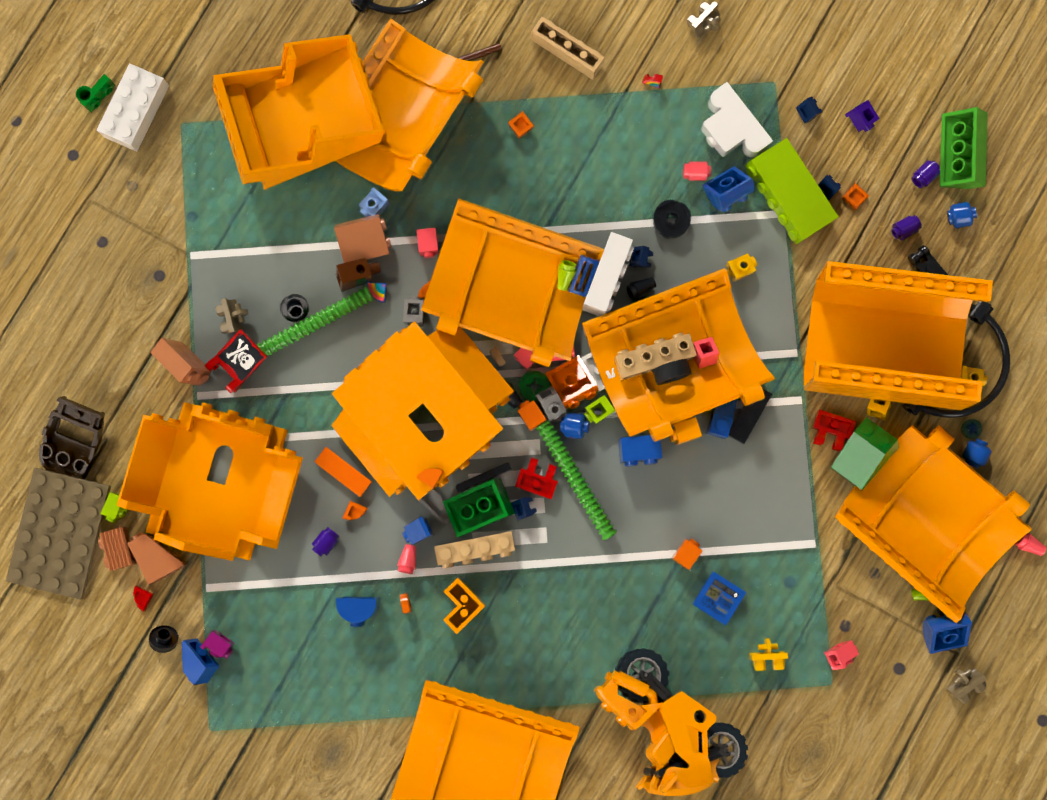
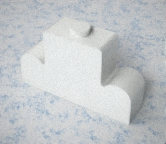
(733, 125)

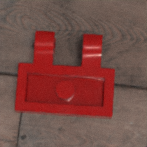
(834, 425)
(537, 483)

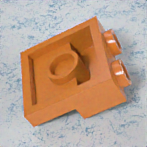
(572, 382)

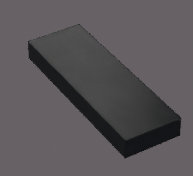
(748, 418)
(483, 477)

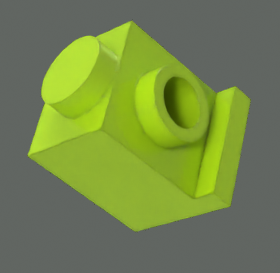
(605, 407)
(112, 511)

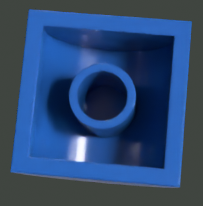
(728, 188)
(357, 609)
(945, 634)

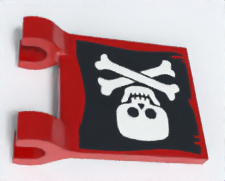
(238, 358)

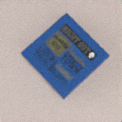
(719, 598)

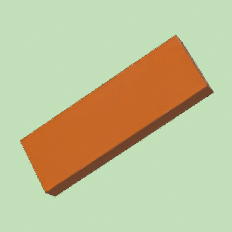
(343, 471)

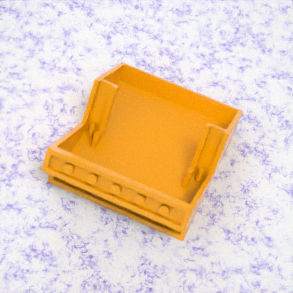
(298, 112)

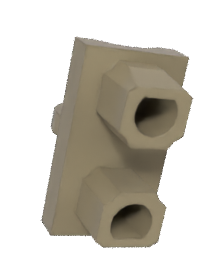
(707, 20)
(234, 316)
(965, 683)

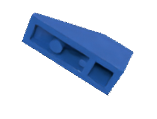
(721, 420)
(417, 531)

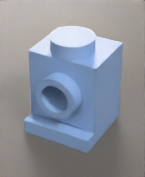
(380, 203)

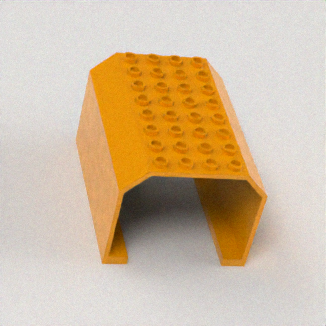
(891, 335)

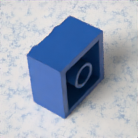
(639, 449)

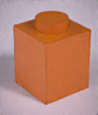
(531, 414)
(687, 553)

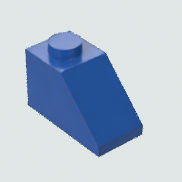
(197, 662)

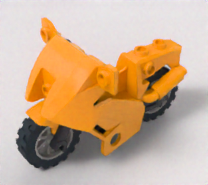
(677, 750)

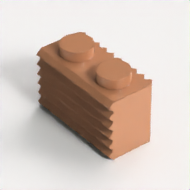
(116, 549)

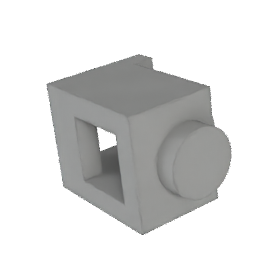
(413, 303)

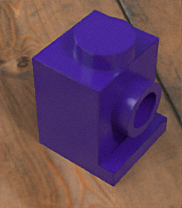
(863, 116)

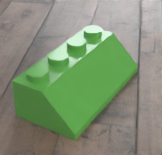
(963, 149)

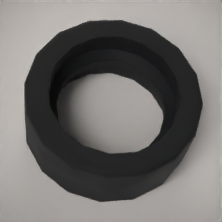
(671, 371)

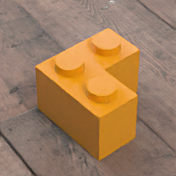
(685, 431)
(467, 605)

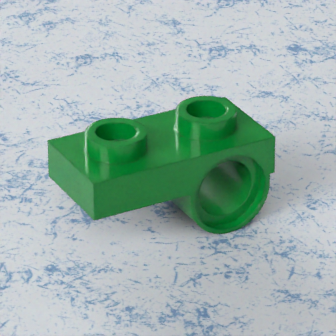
(103, 87)

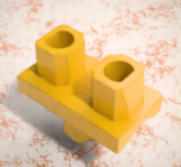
(778, 657)

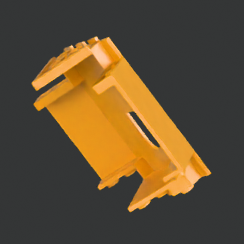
(410, 371)
(202, 516)

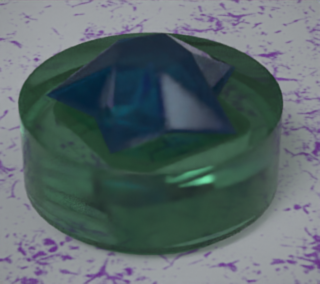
(971, 428)

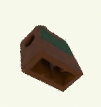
(348, 275)

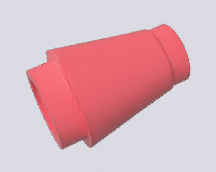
(1031, 544)
(407, 560)

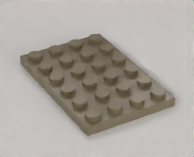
(58, 533)

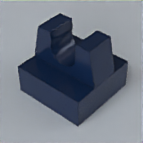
(808, 109)
(829, 186)
(640, 256)
(522, 508)

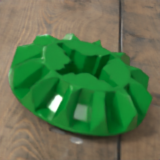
(527, 379)

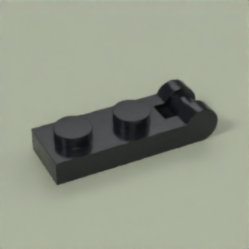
(929, 266)

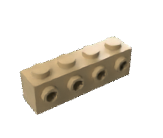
(567, 47)
(647, 358)
(474, 548)

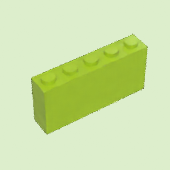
(791, 191)

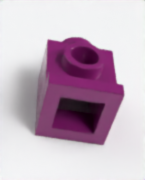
(218, 644)

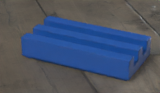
(580, 263)

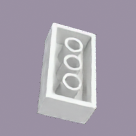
(133, 107)
(610, 268)

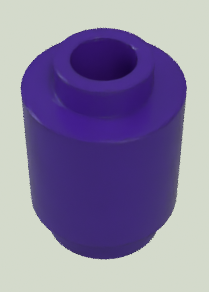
(926, 174)
(906, 227)
(325, 541)

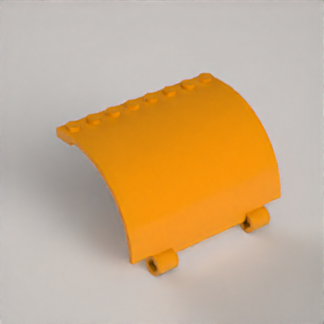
(415, 98)
(503, 282)
(698, 308)
(935, 519)
(481, 750)

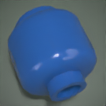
(961, 215)
(574, 425)
(976, 453)

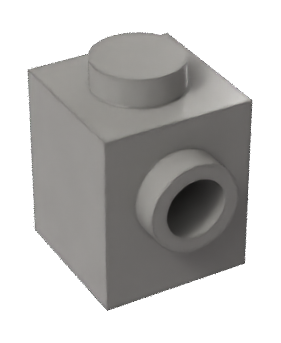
(551, 403)

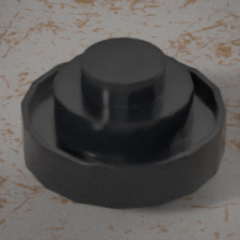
(294, 307)
(163, 639)

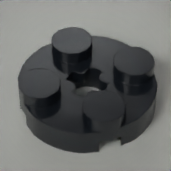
(672, 208)

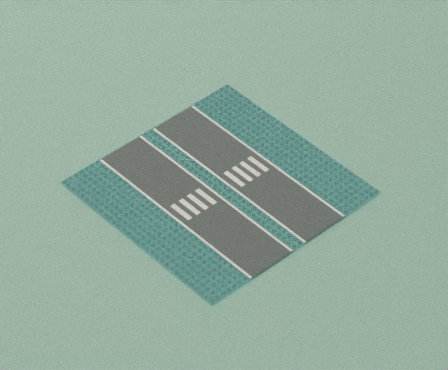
(564, 597)

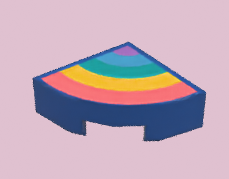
(378, 291)

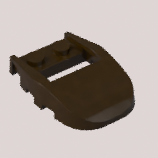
(63, 453)

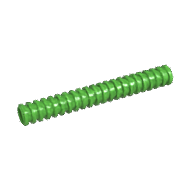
(316, 321)
(576, 480)

